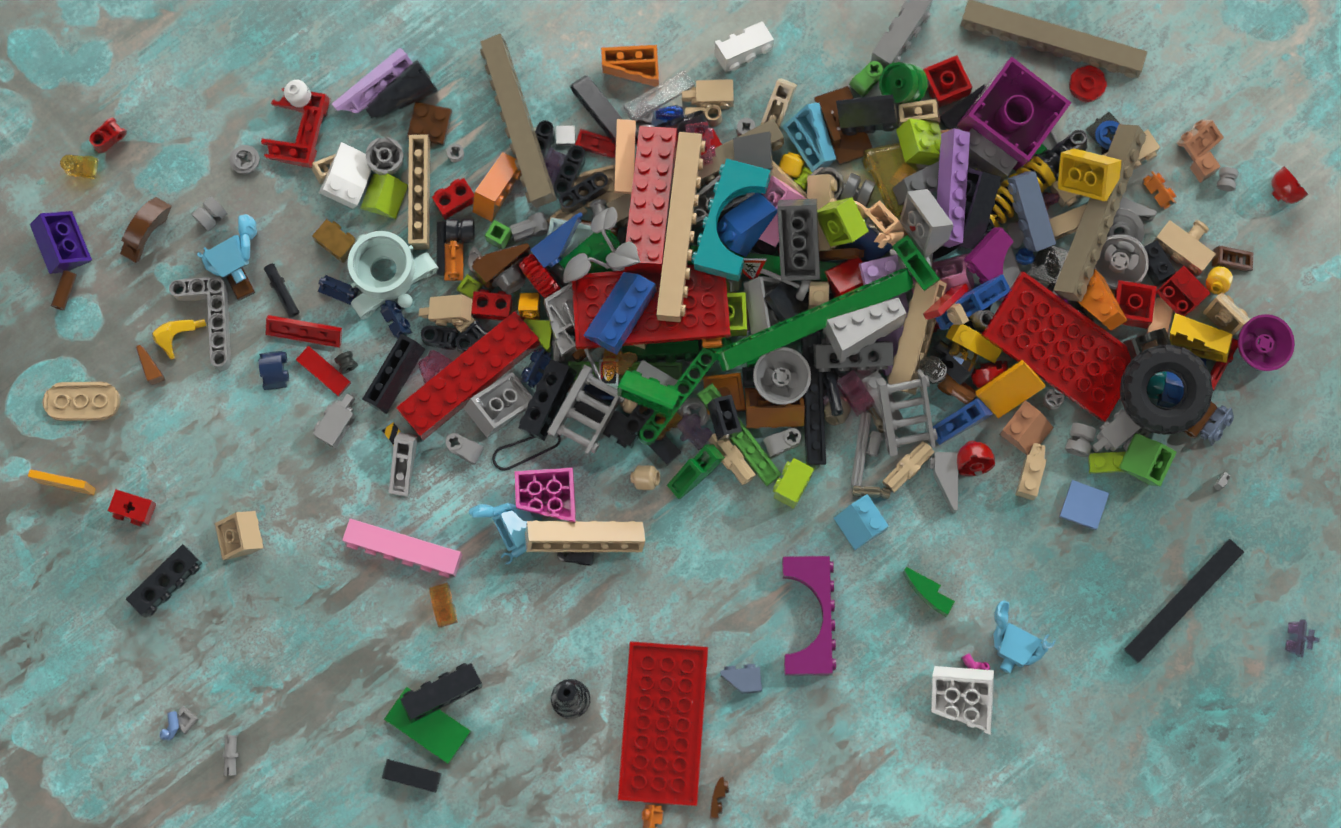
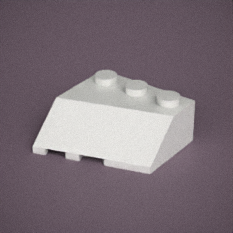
(964, 695)

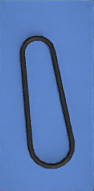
(525, 460)

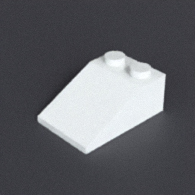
(346, 176)

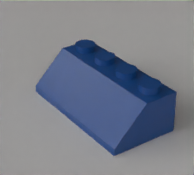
(621, 311)

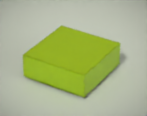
(468, 286)

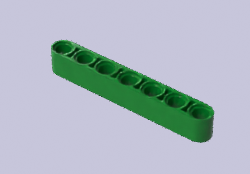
(690, 383)

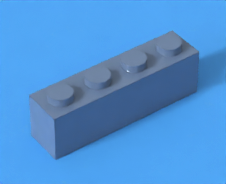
(1031, 211)

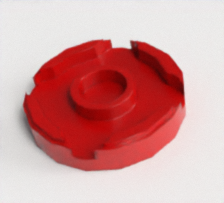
(1087, 83)

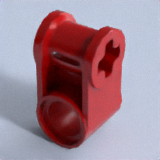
(108, 135)

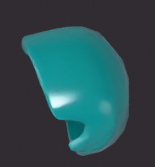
(1156, 385)

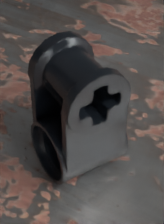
(470, 335)
(441, 337)
(580, 558)

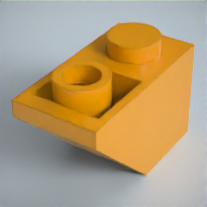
(529, 306)

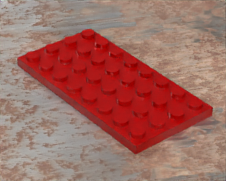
(704, 316)
(1060, 345)
(663, 723)

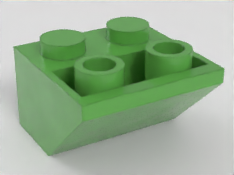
(1147, 460)

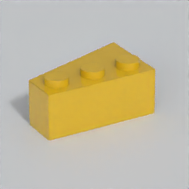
(1200, 338)

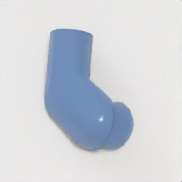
(169, 733)

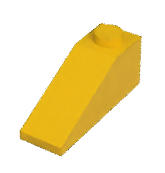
(973, 341)

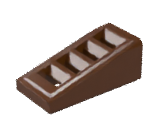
(1221, 258)

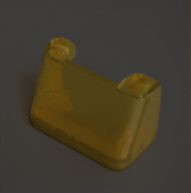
(888, 169)

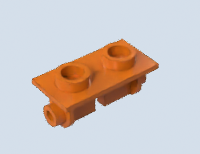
(1165, 195)
(453, 261)
(652, 815)

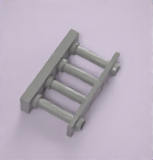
(887, 408)
(567, 410)

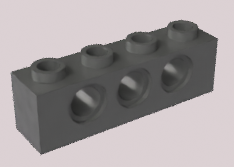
(884, 357)

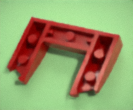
(303, 151)

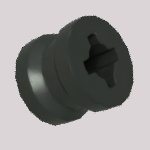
(346, 362)

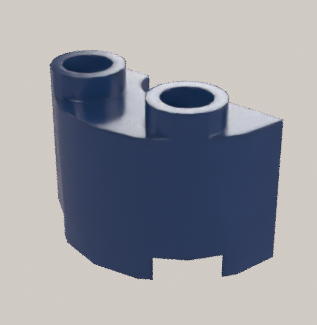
(272, 370)

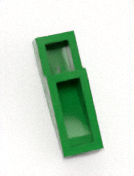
(916, 262)
(695, 470)
(928, 592)

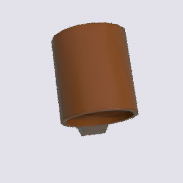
(961, 392)

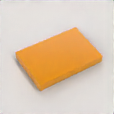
(1010, 389)
(61, 482)

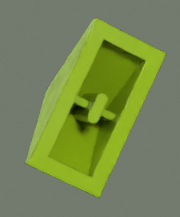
(543, 331)

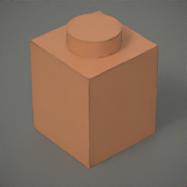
(1205, 167)

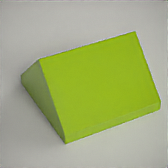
(384, 195)

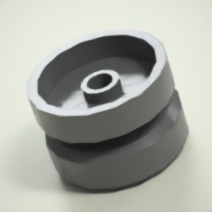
(852, 189)

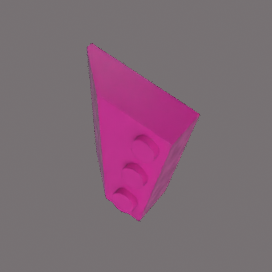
(547, 492)

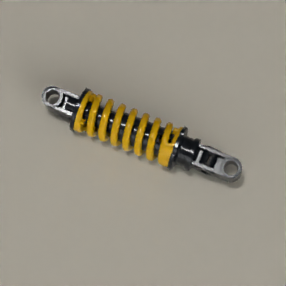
(1046, 171)

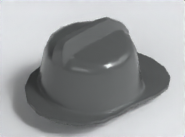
(510, 279)

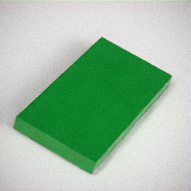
(434, 732)

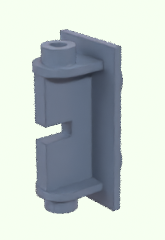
(1215, 431)

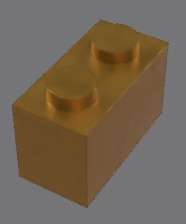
(334, 240)

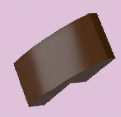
(719, 792)

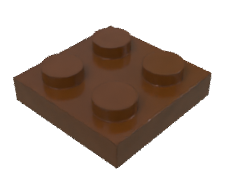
(430, 121)

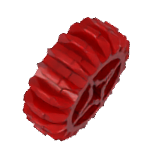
(539, 276)

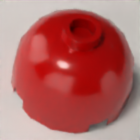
(1287, 187)
(988, 372)
(974, 457)

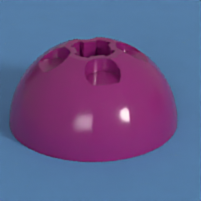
(1274, 338)

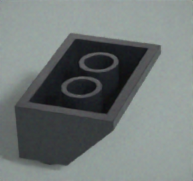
(868, 114)

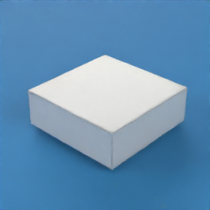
(565, 135)

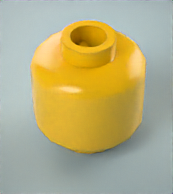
(791, 164)
(1219, 280)

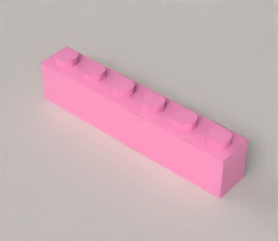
(402, 547)

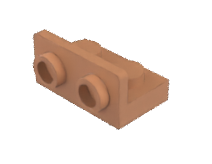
(1200, 138)

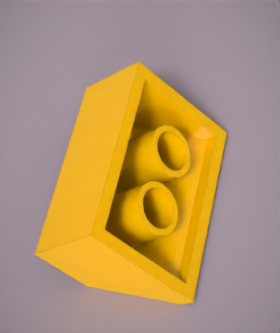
(1088, 174)

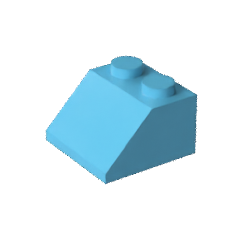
(861, 522)

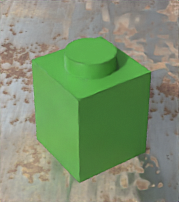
(498, 235)

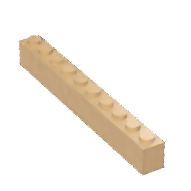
(679, 227)

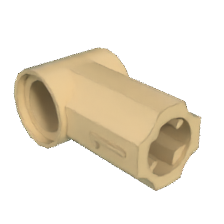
(713, 122)

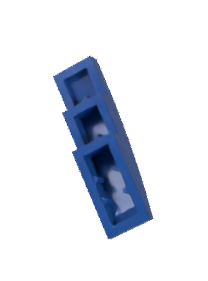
(978, 299)

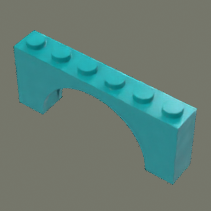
(735, 180)

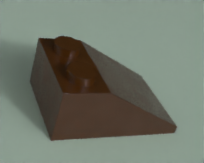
(494, 263)

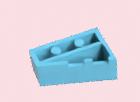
(811, 136)

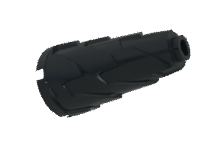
(404, 90)
(573, 705)

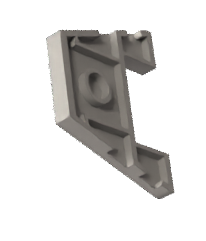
(559, 318)

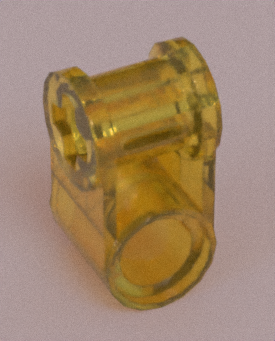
(83, 166)

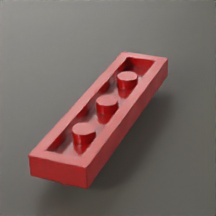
(303, 331)

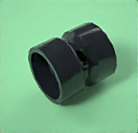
(460, 230)

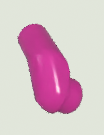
(971, 664)

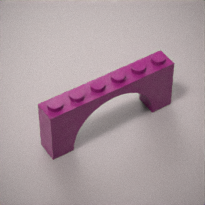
(988, 256)
(815, 574)

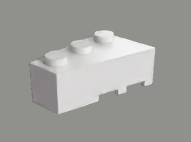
(743, 47)

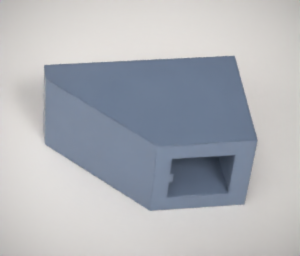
(745, 679)

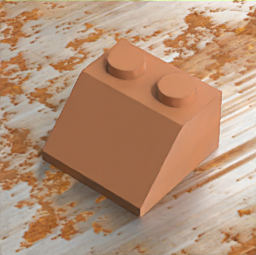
(1026, 428)

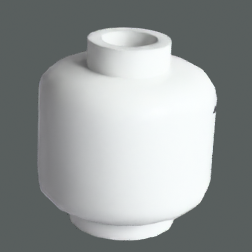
(297, 93)

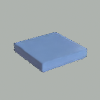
(1084, 505)

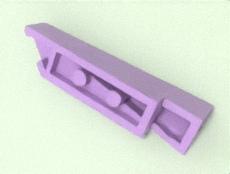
(373, 83)

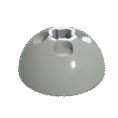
(1116, 266)
(790, 369)

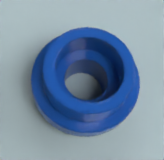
(1024, 256)

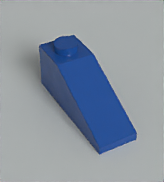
(961, 420)

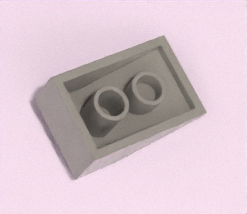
(498, 404)

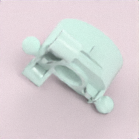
(385, 245)

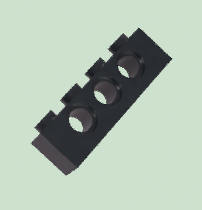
(556, 394)
(167, 569)

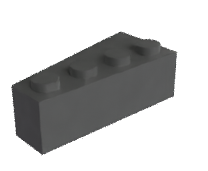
(923, 179)

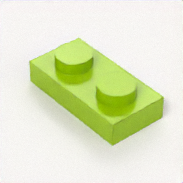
(1105, 462)

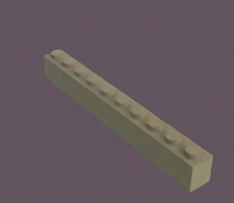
(1053, 38)
(518, 121)
(709, 171)
(1098, 218)

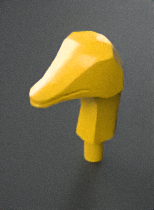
(165, 333)

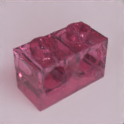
(703, 128)
(855, 393)

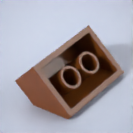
(767, 414)

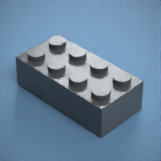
(798, 239)

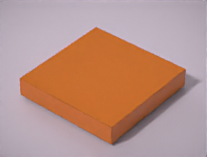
(728, 385)

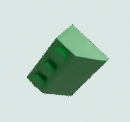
(595, 247)
(648, 392)

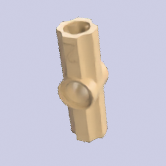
(733, 460)
(908, 466)

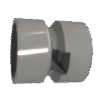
(209, 213)
(1080, 440)

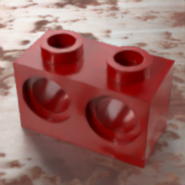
(457, 203)
(491, 311)

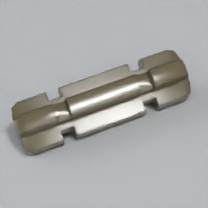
(873, 492)

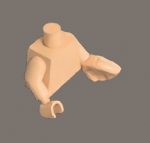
(885, 222)

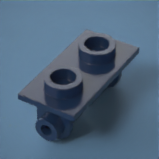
(337, 289)
(392, 311)
(531, 373)

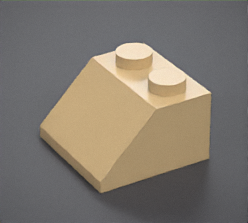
(239, 535)

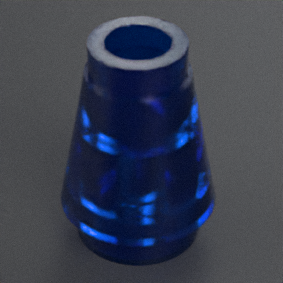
(669, 113)

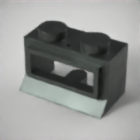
(1159, 335)

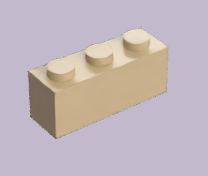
(1184, 248)

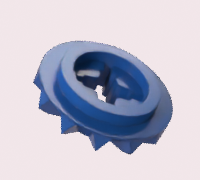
(1101, 131)

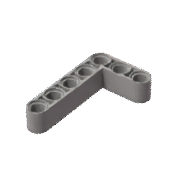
(213, 314)

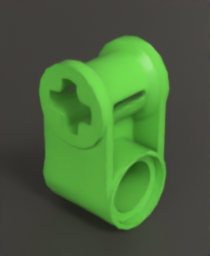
(865, 80)

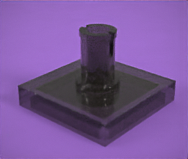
(1048, 265)

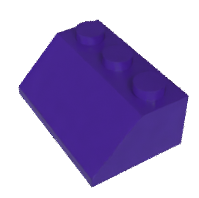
(60, 241)

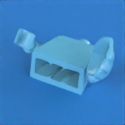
(232, 253)
(510, 524)
(1015, 644)

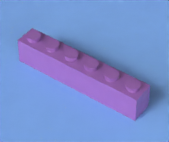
(953, 180)

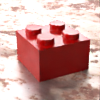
(947, 81)

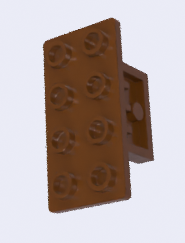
(845, 147)

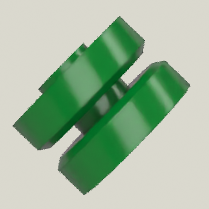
(904, 81)

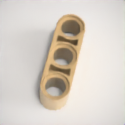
(1067, 222)

